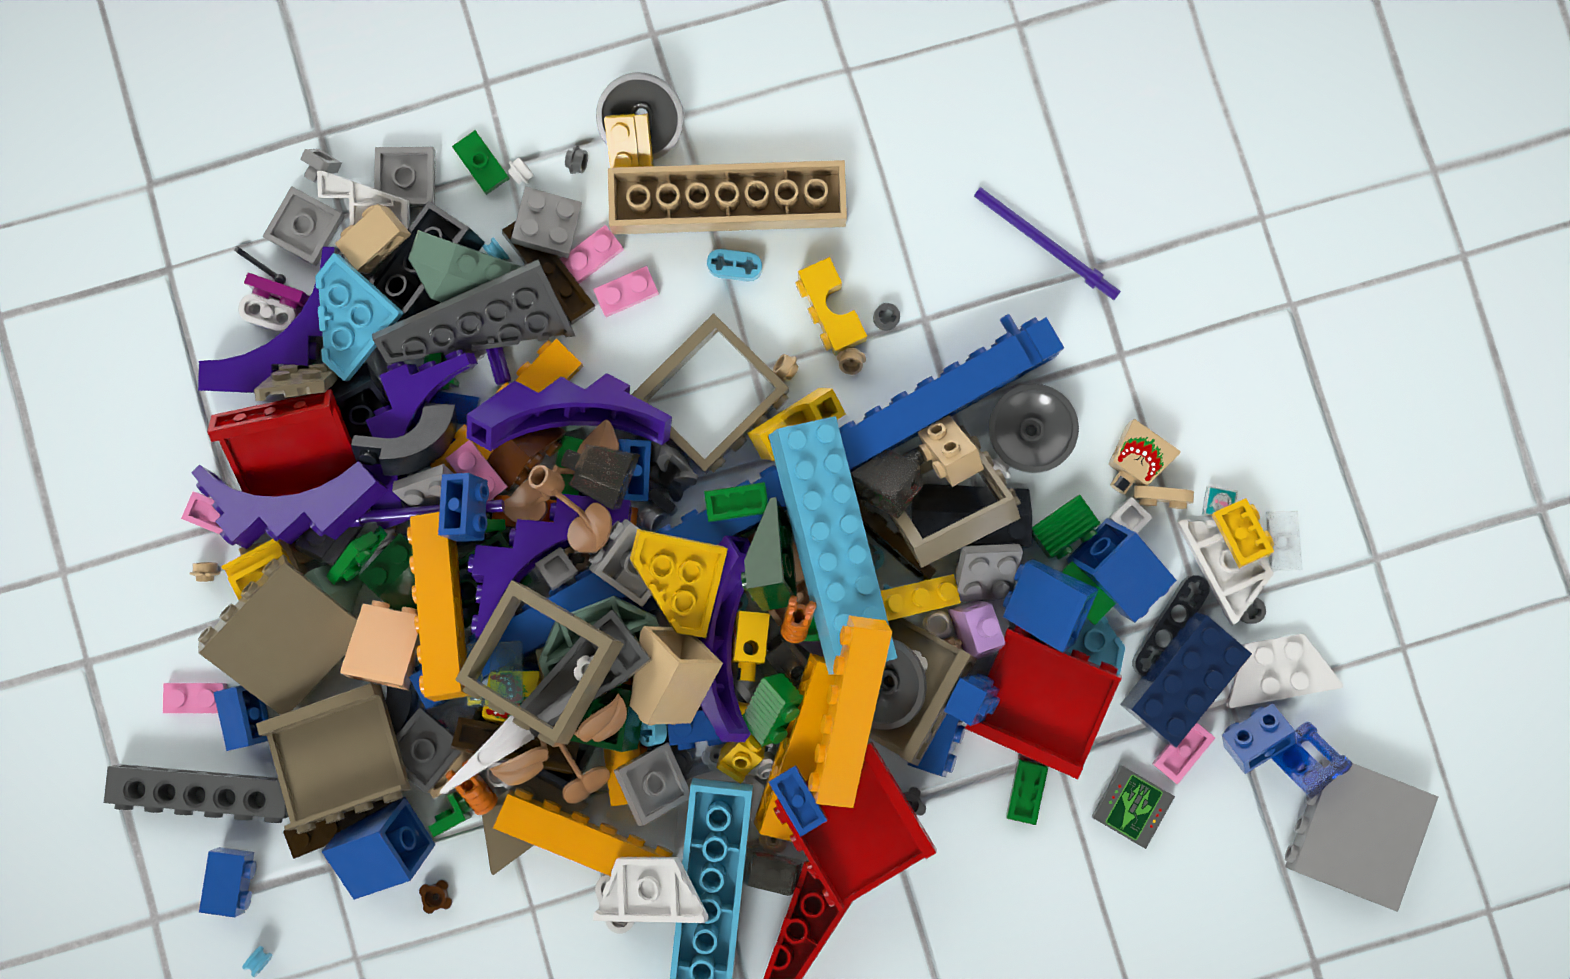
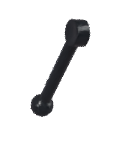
(280, 278)

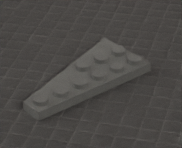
(486, 317)

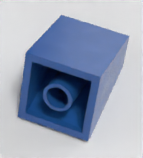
(1123, 569)
(1049, 604)
(380, 850)

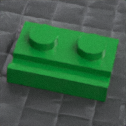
(356, 556)

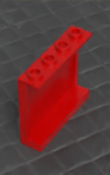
(285, 444)
(1047, 702)
(866, 842)

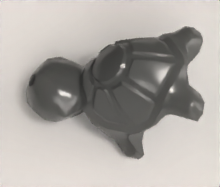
(670, 469)

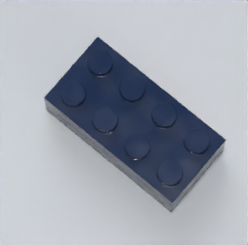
(1186, 679)

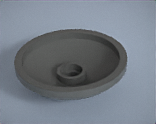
(654, 95)
(1050, 416)
(904, 699)

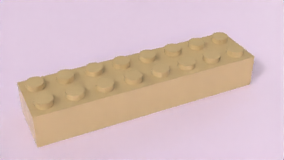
(727, 197)

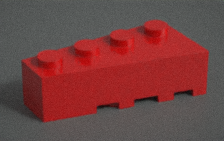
(804, 929)

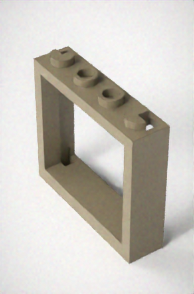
(680, 357)
(971, 527)
(586, 688)

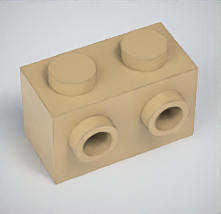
(372, 238)
(950, 451)

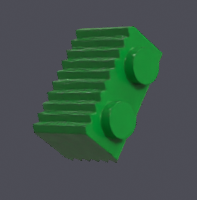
(1065, 527)
(772, 709)

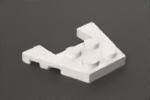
(360, 199)

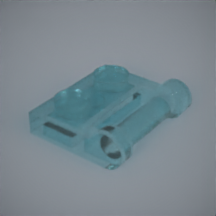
(505, 672)

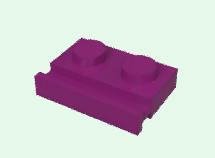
(267, 288)

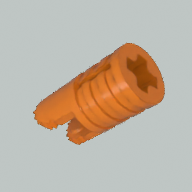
(797, 620)
(476, 793)

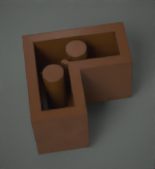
(520, 455)

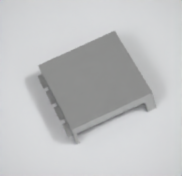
(1362, 835)

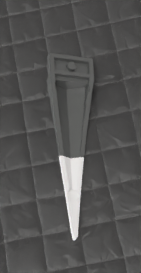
(553, 694)

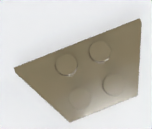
(297, 381)
(504, 848)

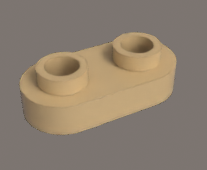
(1175, 497)

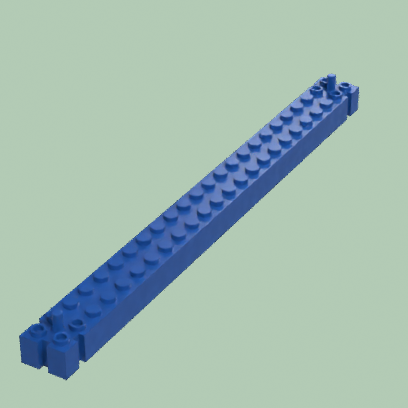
(881, 430)

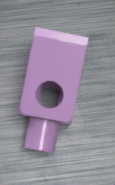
(977, 628)

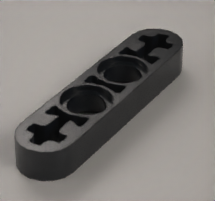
(1167, 623)

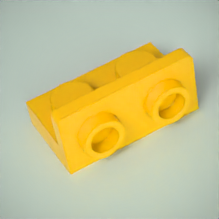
(1243, 532)

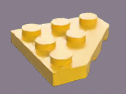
(680, 577)

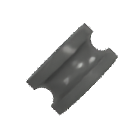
(883, 308)
(1257, 604)

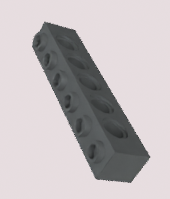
(123, 782)

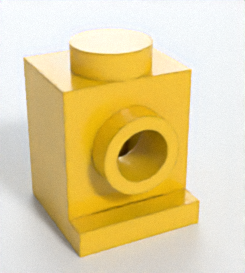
(739, 758)

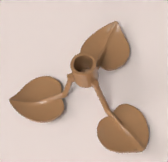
(528, 502)
(596, 727)

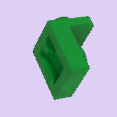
(448, 819)

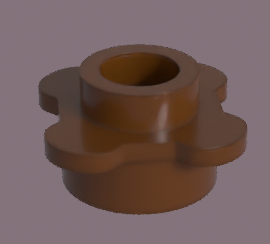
(431, 904)

